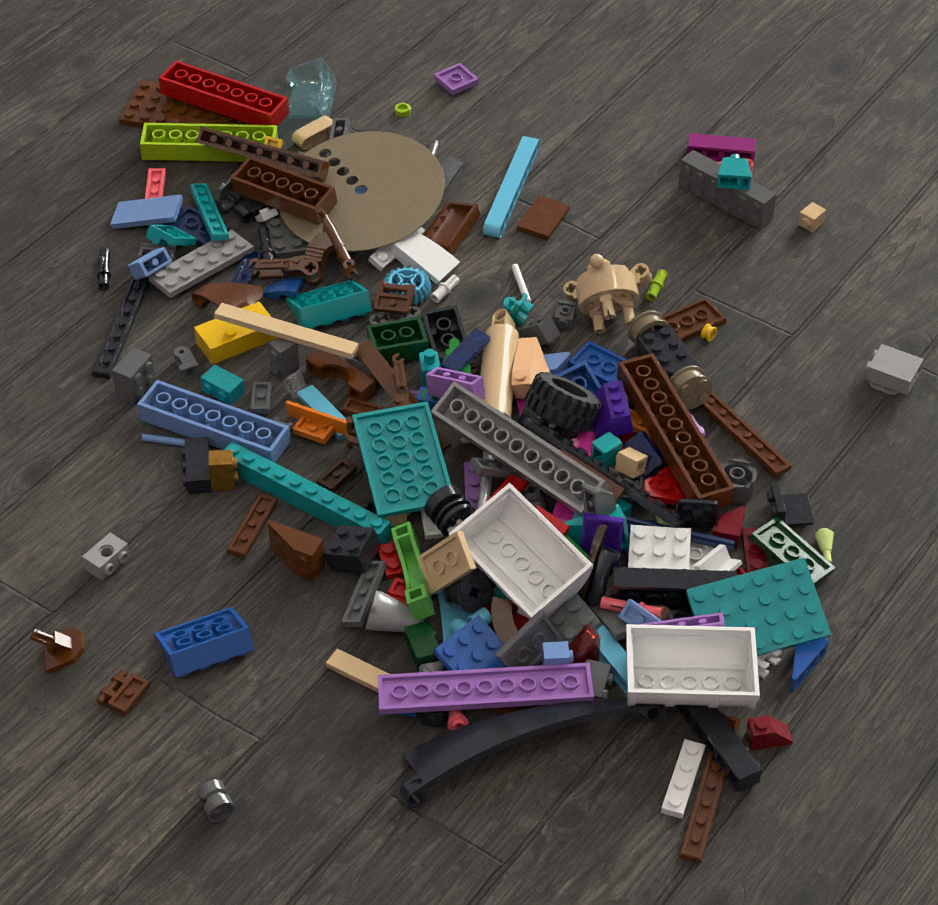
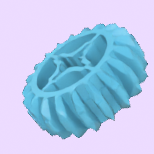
(410, 276)

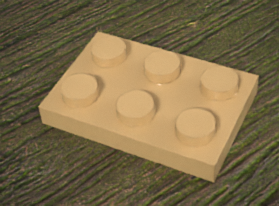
(446, 562)

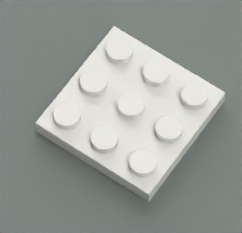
(659, 547)

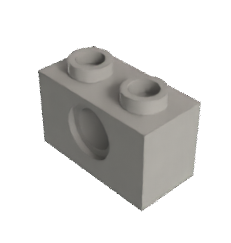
(106, 556)

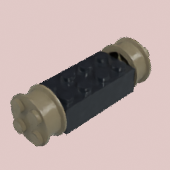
(656, 336)

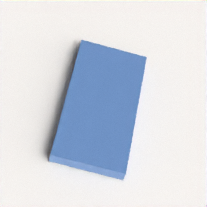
(146, 211)

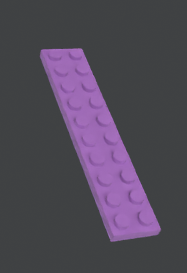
(484, 688)

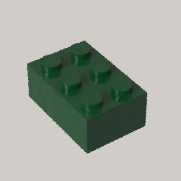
(399, 337)

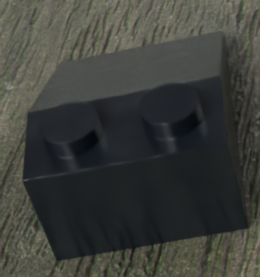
(442, 326)

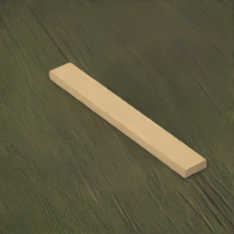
(286, 330)

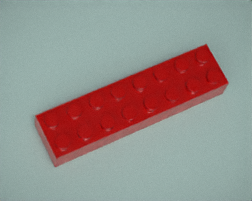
(223, 95)

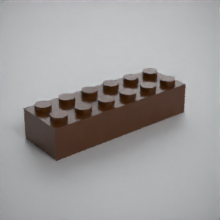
(283, 189)

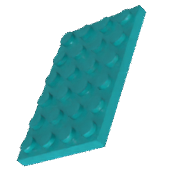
(401, 457)
(772, 600)

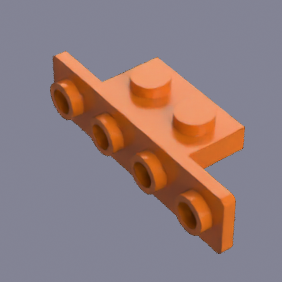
(315, 424)

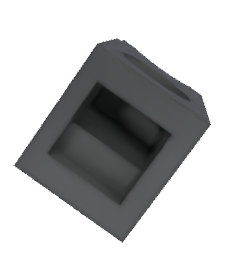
(187, 364)

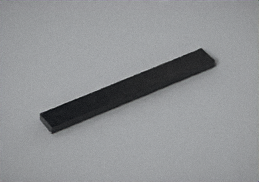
(120, 328)

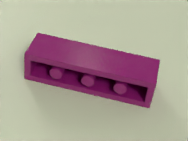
(718, 147)

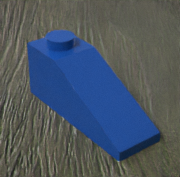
(805, 659)

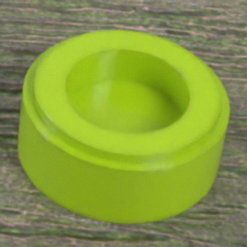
(402, 110)

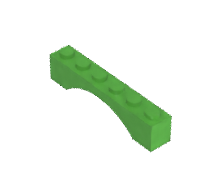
(417, 590)

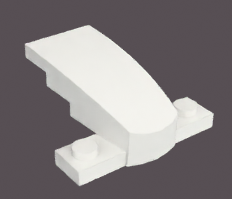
(419, 253)

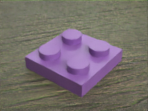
(456, 79)

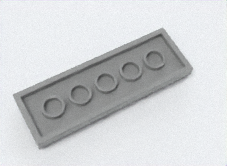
(200, 264)

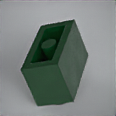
(421, 643)

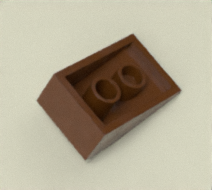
(297, 550)

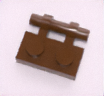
(127, 695)

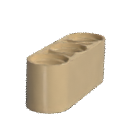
(313, 133)

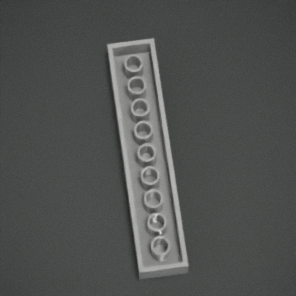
(515, 447)

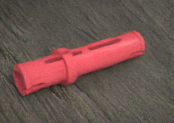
(618, 605)

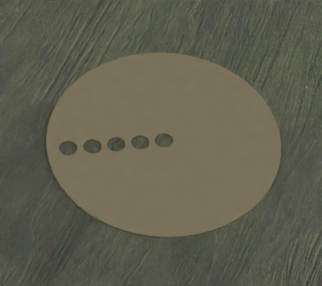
(379, 163)

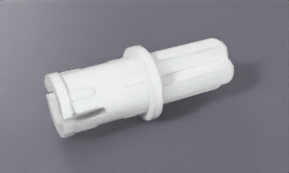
(444, 289)

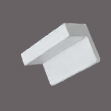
(718, 560)

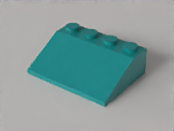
(330, 304)

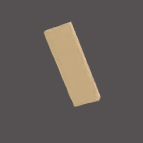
(355, 669)

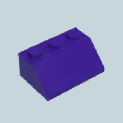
(614, 411)

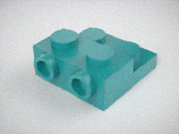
(169, 236)

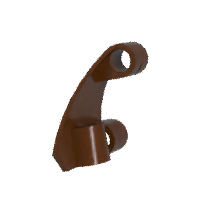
(230, 293)

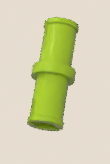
(656, 285)

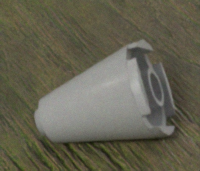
(389, 614)

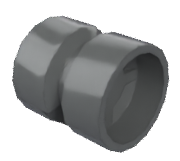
(215, 800)

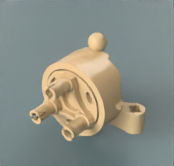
(607, 290)

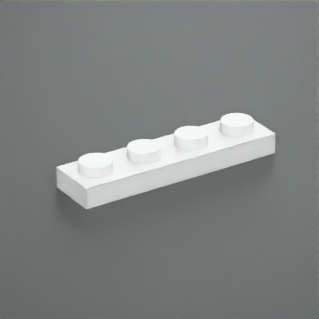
(683, 779)

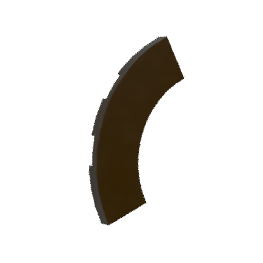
(598, 541)

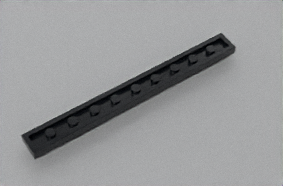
(639, 495)

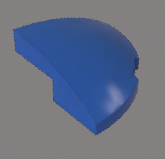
(287, 286)

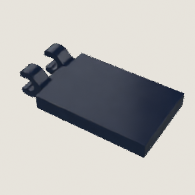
(191, 222)

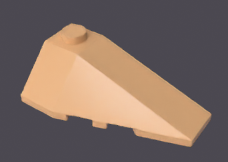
(527, 363)

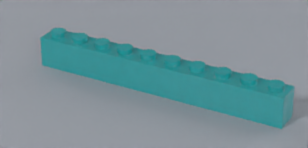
(304, 493)

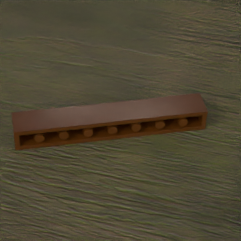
(263, 152)

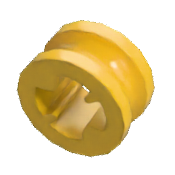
(708, 332)

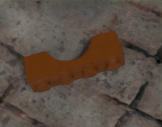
(325, 365)

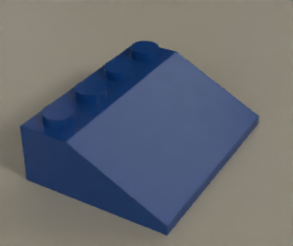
(205, 641)

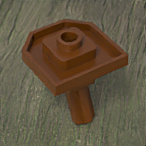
(61, 647)

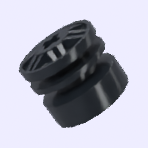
(446, 507)

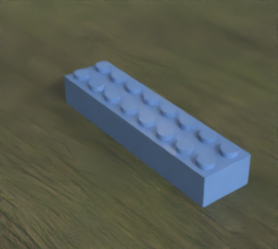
(204, 417)

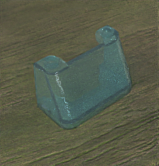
(312, 90)

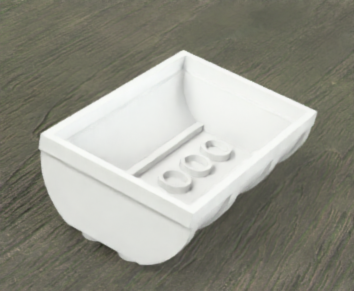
(524, 553)
(692, 665)

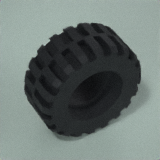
(562, 402)

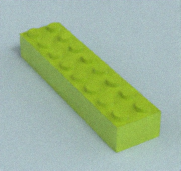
(179, 140)

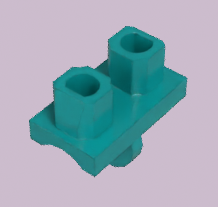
(518, 309)

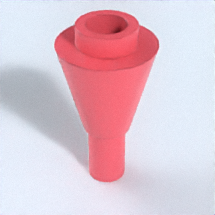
(456, 719)

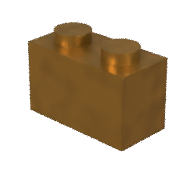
(222, 470)

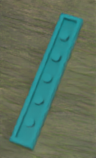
(209, 212)

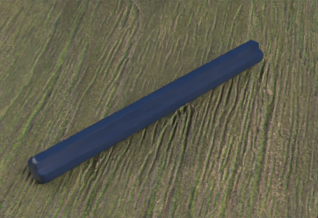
(696, 537)

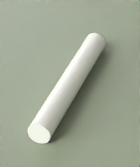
(522, 287)

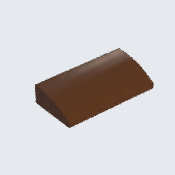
(452, 225)

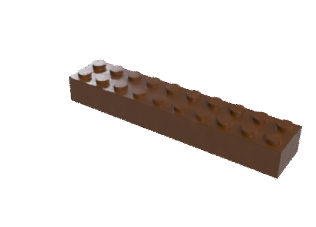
(674, 431)

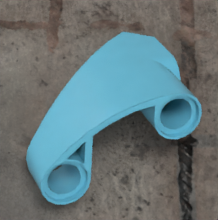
(455, 619)

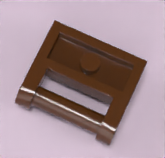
(394, 302)

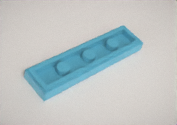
(314, 399)

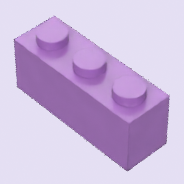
(441, 379)

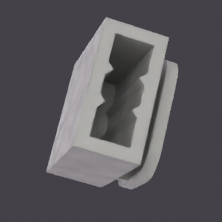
(893, 370)

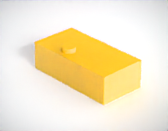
(224, 340)

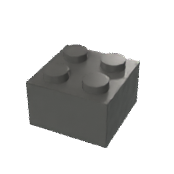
(133, 375)

